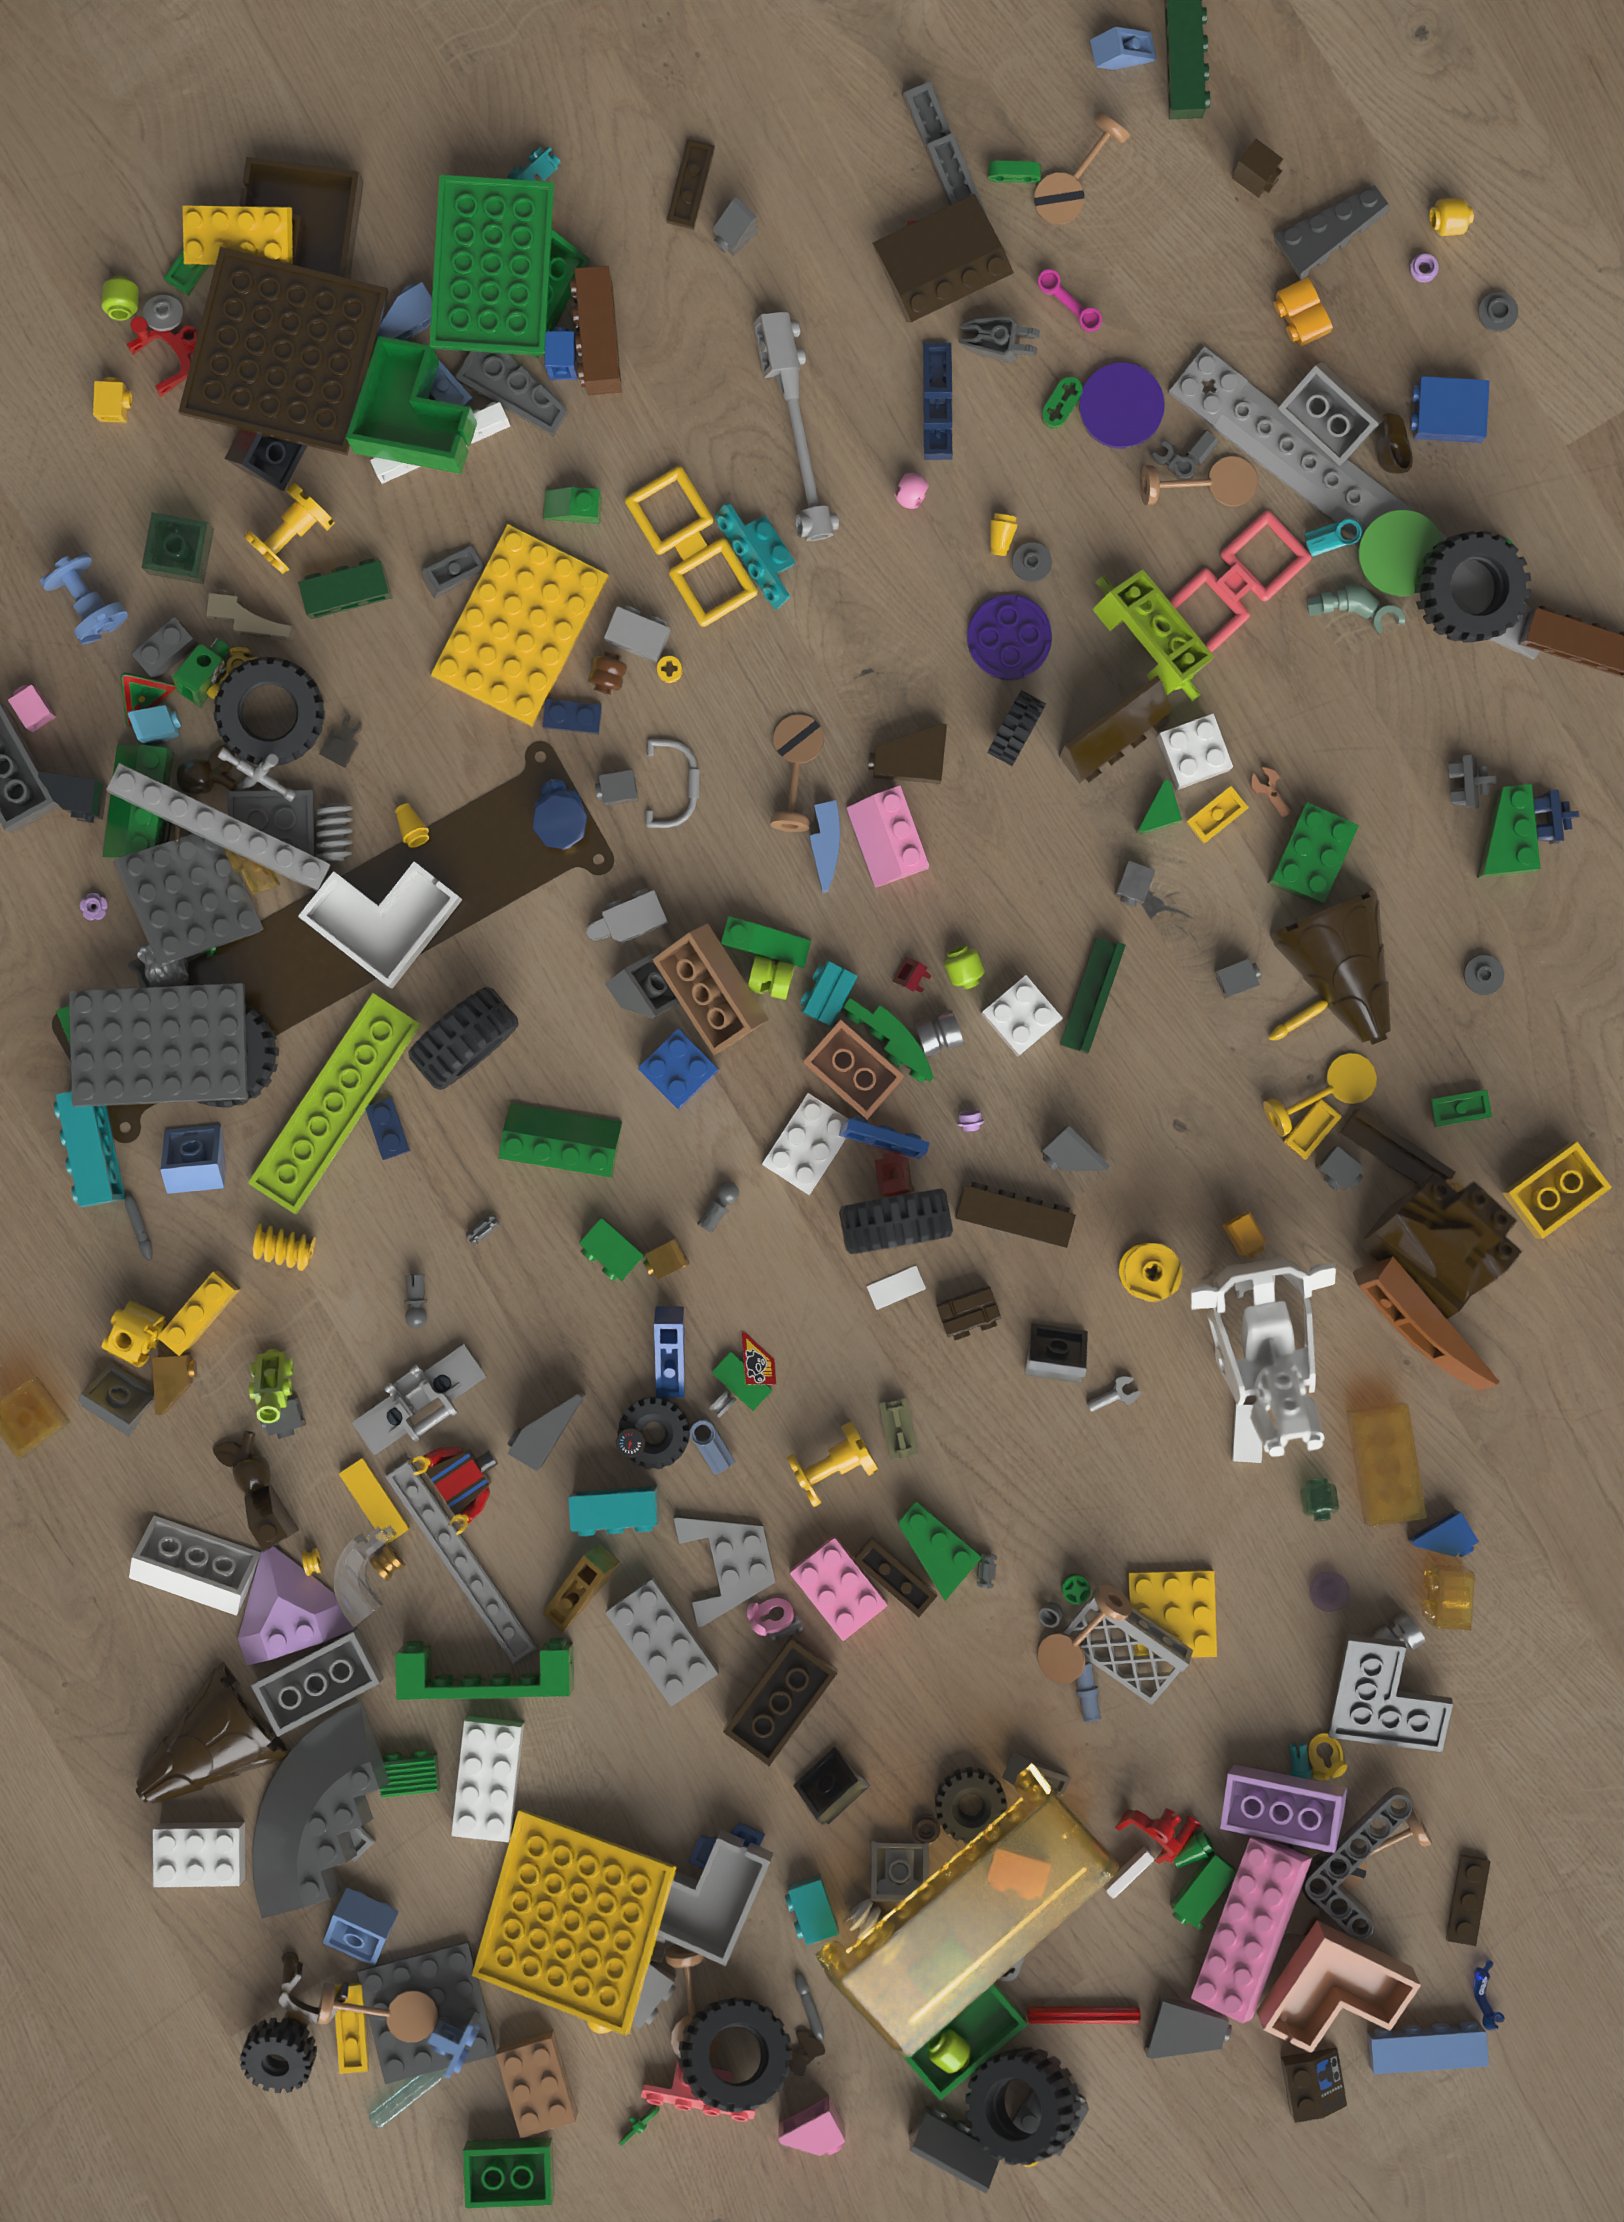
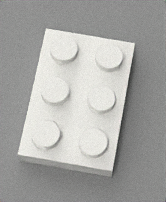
(807, 1144)

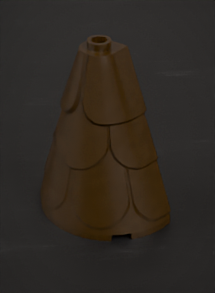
(1344, 963)
(209, 1743)

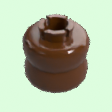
(607, 673)

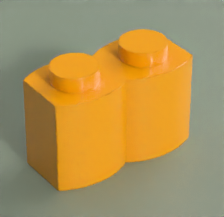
(1303, 312)
(1245, 1235)

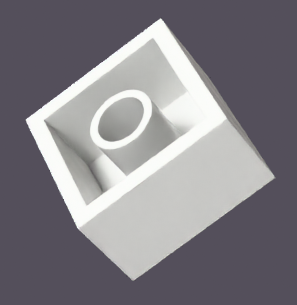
(1194, 751)
(1021, 1015)

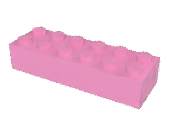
(1251, 1928)

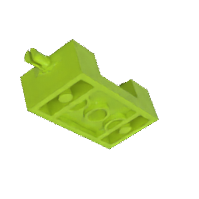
(1141, 607)

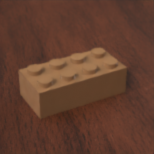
(710, 989)

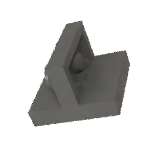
(117, 1398)

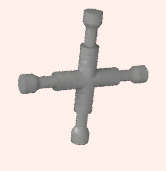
(257, 774)

